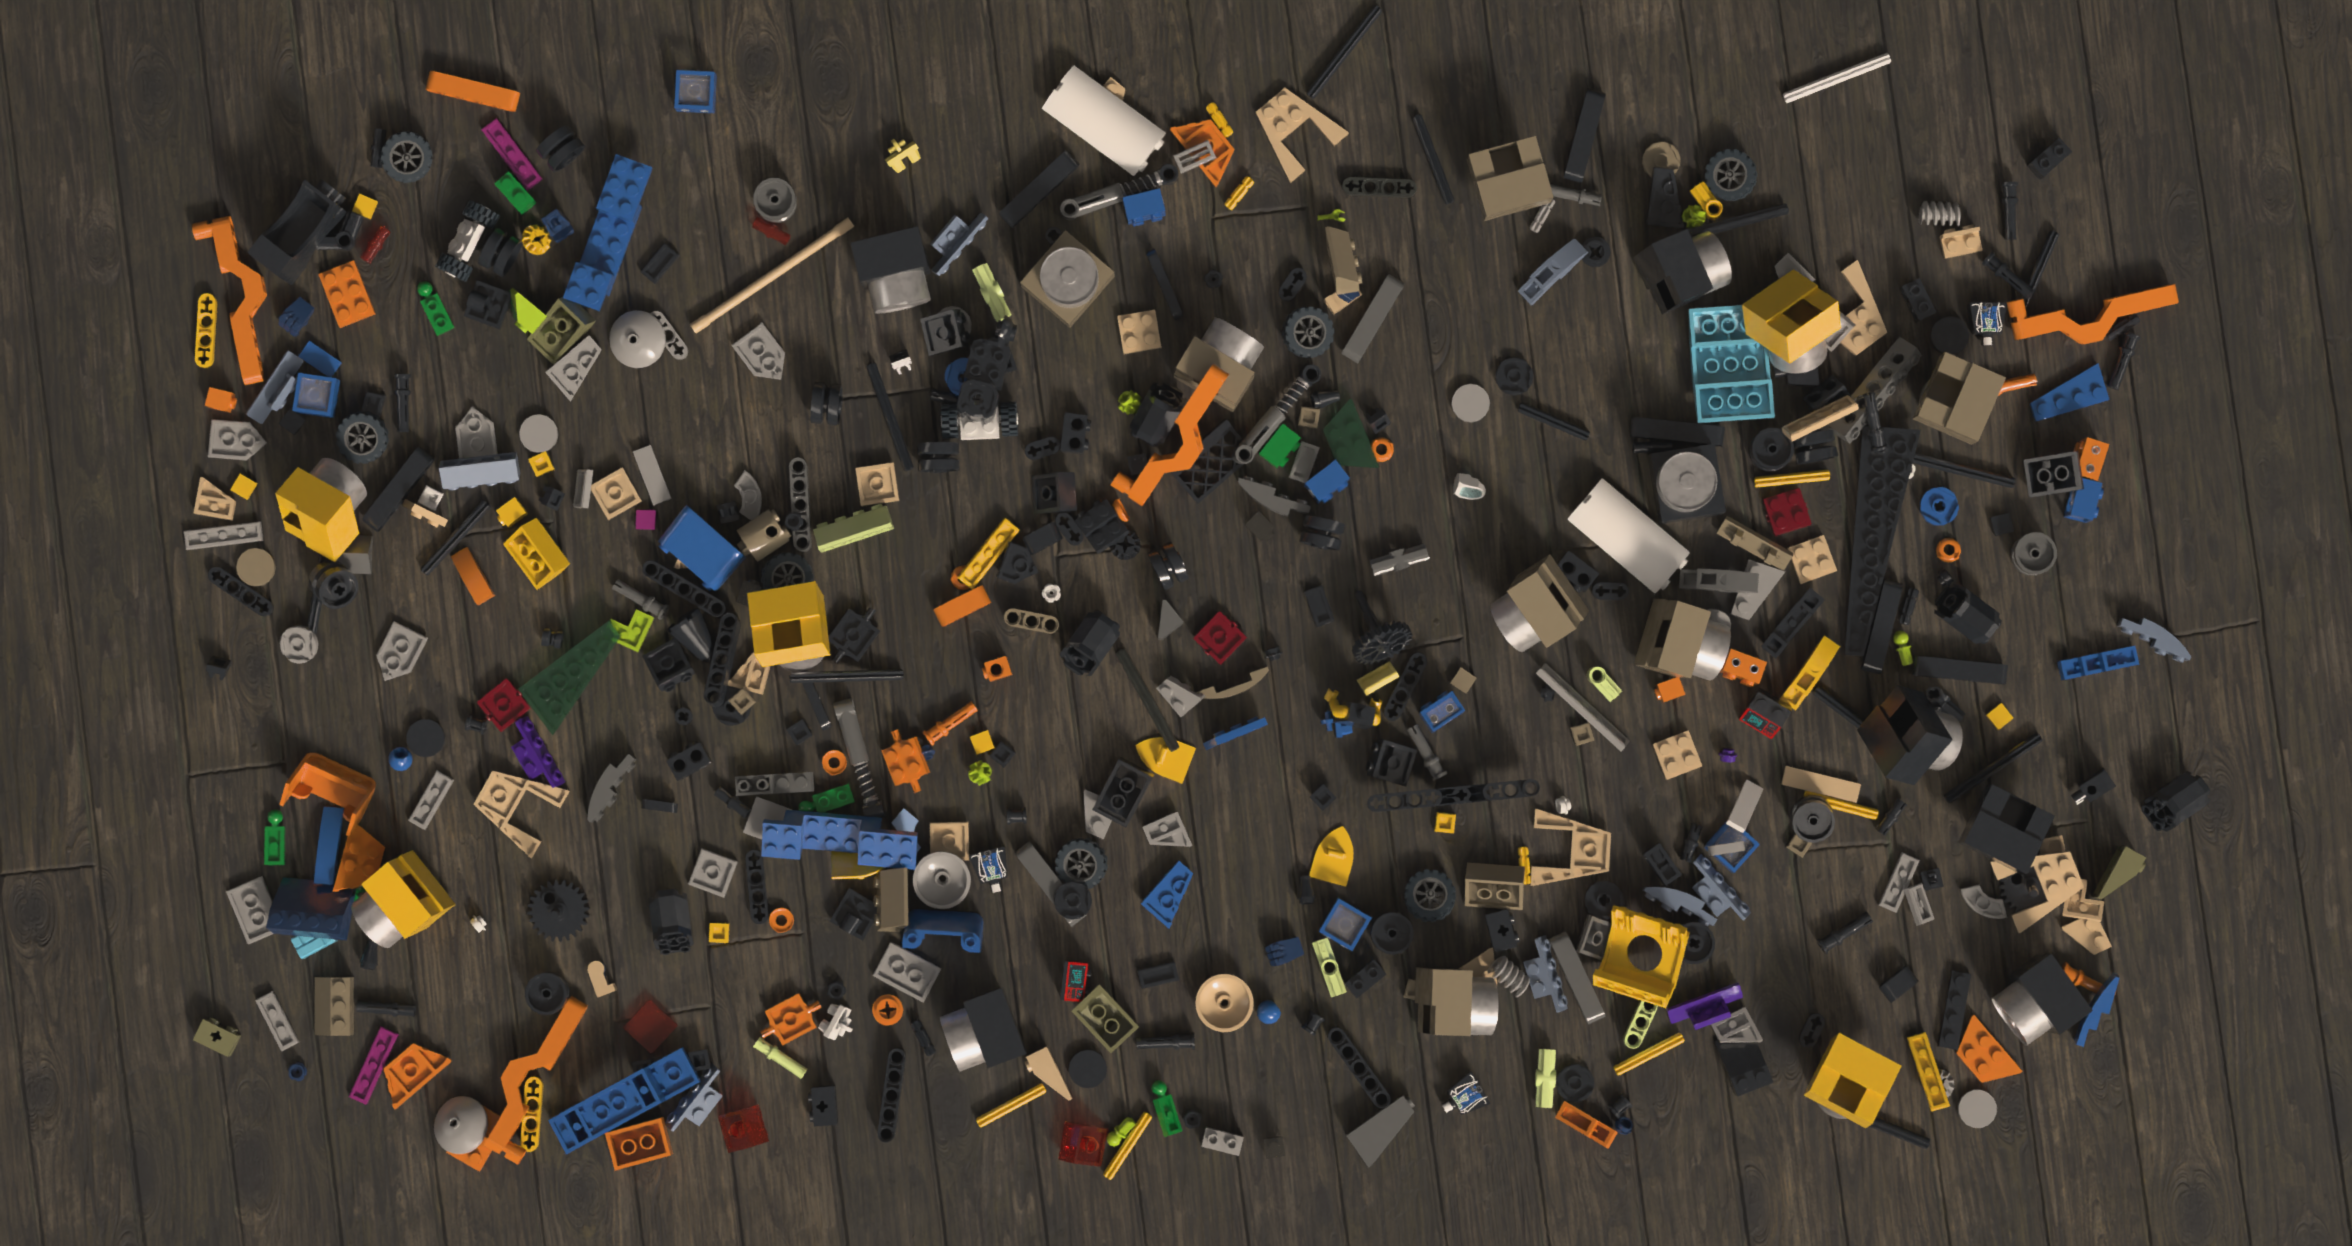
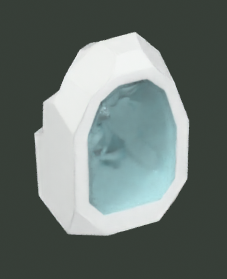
(1468, 487)

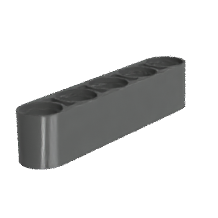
(1373, 318)
(801, 495)
(1041, 873)
(1576, 977)

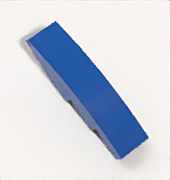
(2098, 663)
(328, 845)
(2100, 1004)

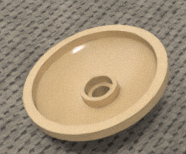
(1224, 1017)

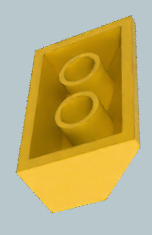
(536, 553)

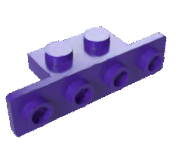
(534, 755)
(1706, 1008)

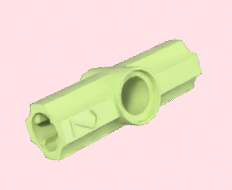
(991, 292)
(1325, 954)
(1545, 1078)

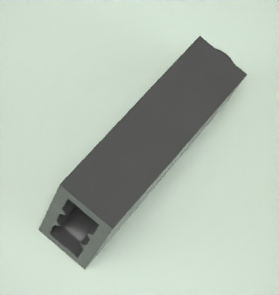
(1379, 1130)

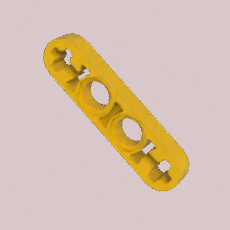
(209, 330)
(535, 1114)

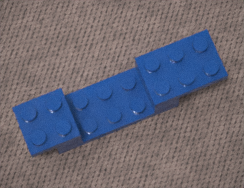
(610, 235)
(840, 834)
(624, 1100)

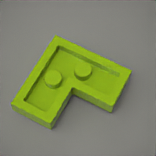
(635, 633)

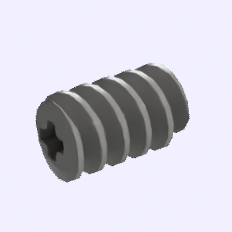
(1939, 212)
(1510, 974)

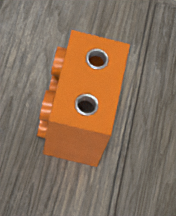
(2091, 456)
(1743, 667)

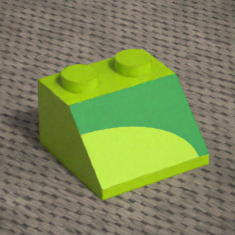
(525, 313)

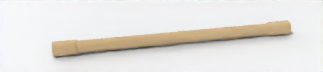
(838, 230)

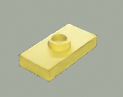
(1377, 678)

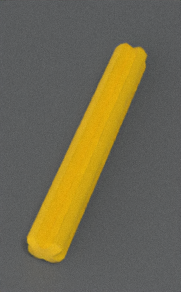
(1792, 478)
(1848, 806)
(1649, 1053)
(1011, 1105)
(1127, 1145)

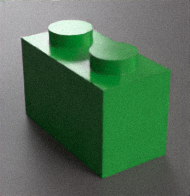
(515, 193)
(1280, 446)

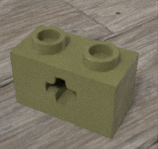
(206, 1036)

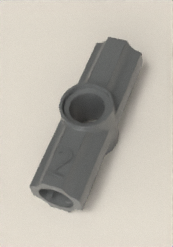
(1399, 559)

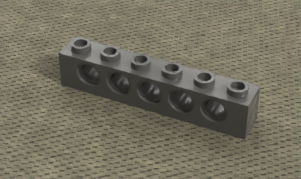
(1876, 380)

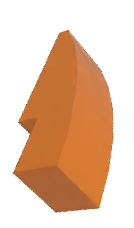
(472, 576)
(1586, 1124)

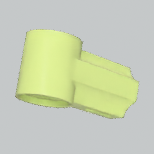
(1604, 684)

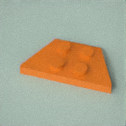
(1197, 133)
(359, 860)
(1984, 1054)
(412, 1071)

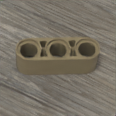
(1022, 617)

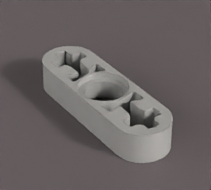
(680, 343)

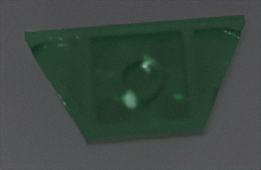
(1349, 439)

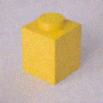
(511, 512)

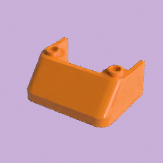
(332, 782)

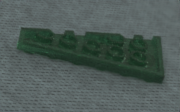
(562, 683)

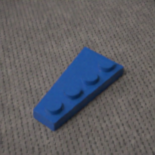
(2074, 394)

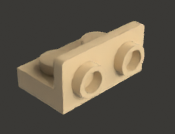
(1960, 242)

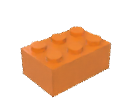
(639, 1143)

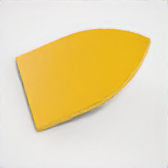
(1164, 762)
(1333, 858)
(846, 866)

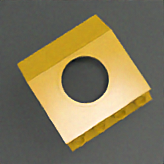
(1622, 977)

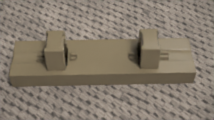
(1755, 543)

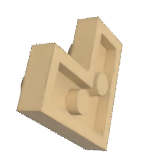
(2083, 908)

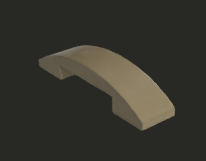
(1255, 676)

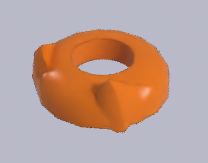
(1390, 449)
(1120, 510)
(1940, 550)
(961, 586)
(842, 762)
(789, 917)

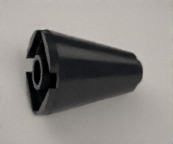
(693, 634)

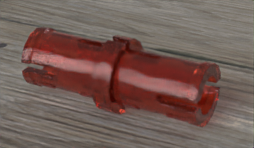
(771, 231)
(375, 244)

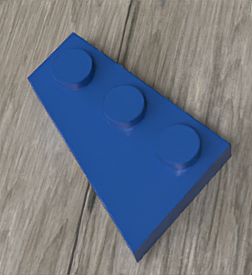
(1236, 731)
(1167, 894)

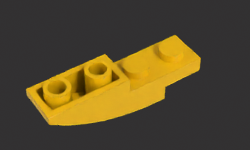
(1810, 672)

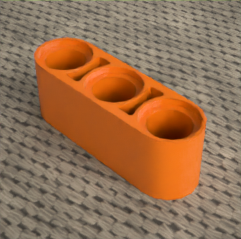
(962, 606)

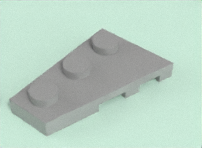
(574, 367)
(1747, 603)

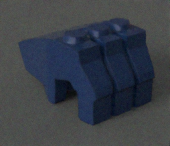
(557, 225)
(296, 316)
(1284, 951)

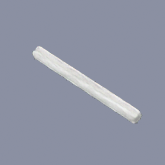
(1836, 77)

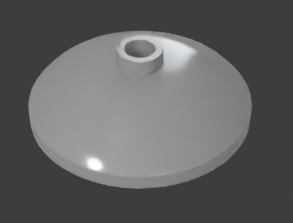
(649, 339)
(941, 893)
(470, 1126)

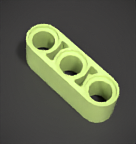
(1633, 1029)

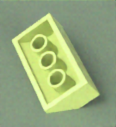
(853, 529)

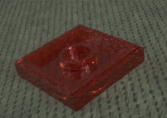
(650, 1026)

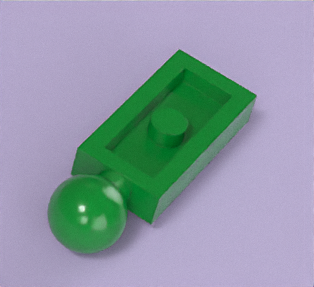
(434, 309)
(828, 800)
(274, 839)
(1165, 1109)

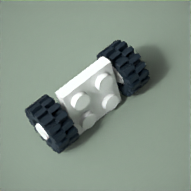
(466, 240)
(978, 430)

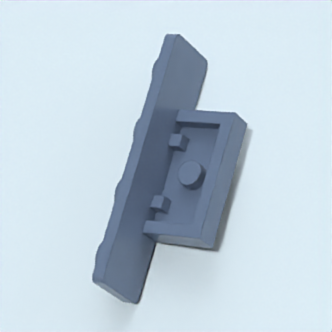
(953, 239)
(276, 388)
(1716, 892)
(1544, 975)
(697, 1102)

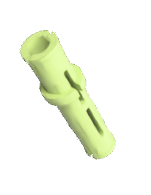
(772, 1052)

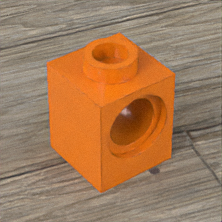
(220, 400)
(1003, 662)
(1669, 690)

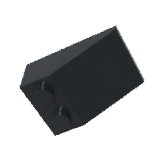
(2053, 474)
(1123, 792)
(1744, 1066)

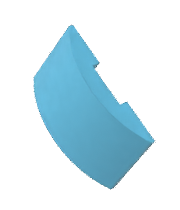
(1728, 367)

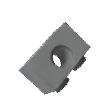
(1222, 1141)

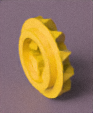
(536, 247)

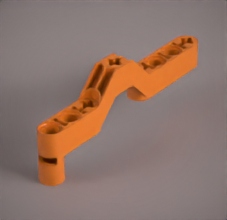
(254, 289)
(2092, 331)
(1192, 443)
(516, 1071)

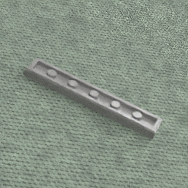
(1583, 707)

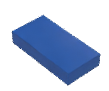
(320, 359)

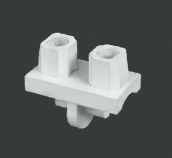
(838, 1024)

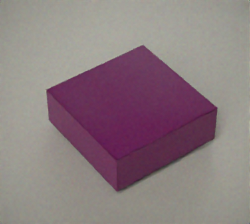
(646, 519)

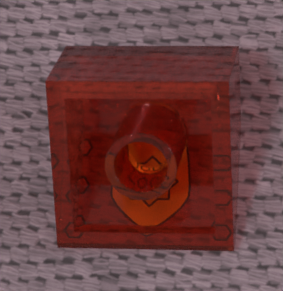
(743, 1128)
(1083, 1144)

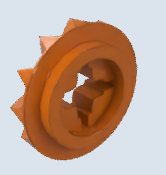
(882, 1017)

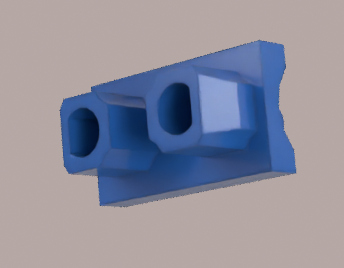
(1339, 728)

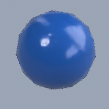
(400, 759)
(1268, 1012)

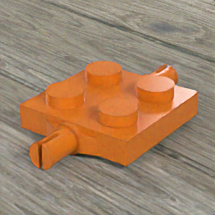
(905, 761)
(790, 1019)

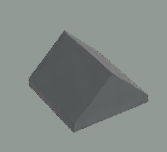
(358, 555)
(1169, 620)
(1593, 937)

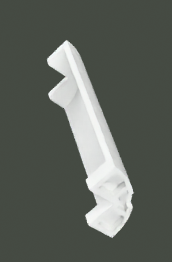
(1104, 121)
(1629, 536)

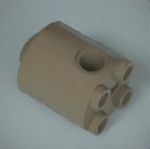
(757, 540)

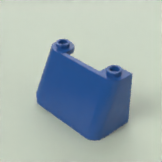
(701, 549)
(962, 924)

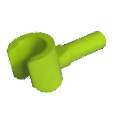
(1335, 215)

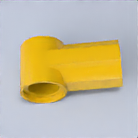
(1706, 199)

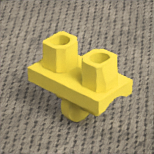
(895, 159)

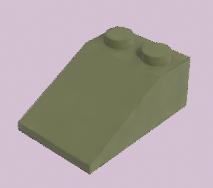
(561, 329)
(2121, 868)
(1105, 1018)

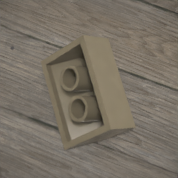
(1342, 261)
(1494, 886)
(891, 900)
(334, 1006)

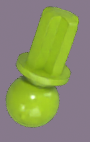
(1901, 638)
(1115, 1137)

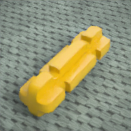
(1219, 119)
(1239, 192)
(1524, 861)

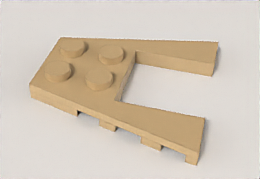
(1285, 114)
(1867, 318)
(501, 797)
(1588, 853)
(2057, 878)

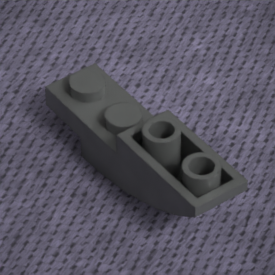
(1264, 495)
(1719, 580)
(774, 783)
(603, 793)

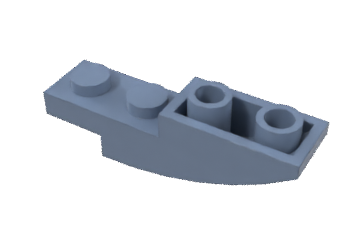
(1550, 271)
(2162, 640)
(1673, 899)

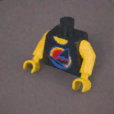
(1353, 713)

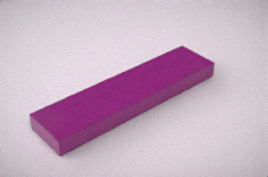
(511, 154)
(373, 1065)

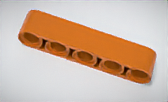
(472, 91)

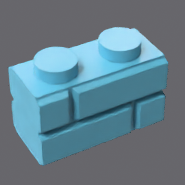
(308, 945)

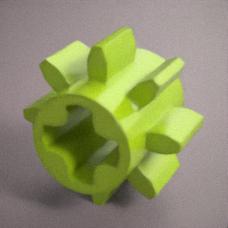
(1694, 216)
(1129, 402)
(979, 772)

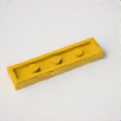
(988, 553)
(1928, 1072)

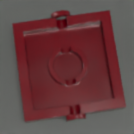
(1787, 512)
(1220, 638)
(504, 705)

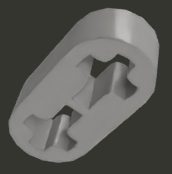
(1726, 848)

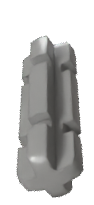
(1541, 216)

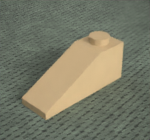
(1045, 1068)

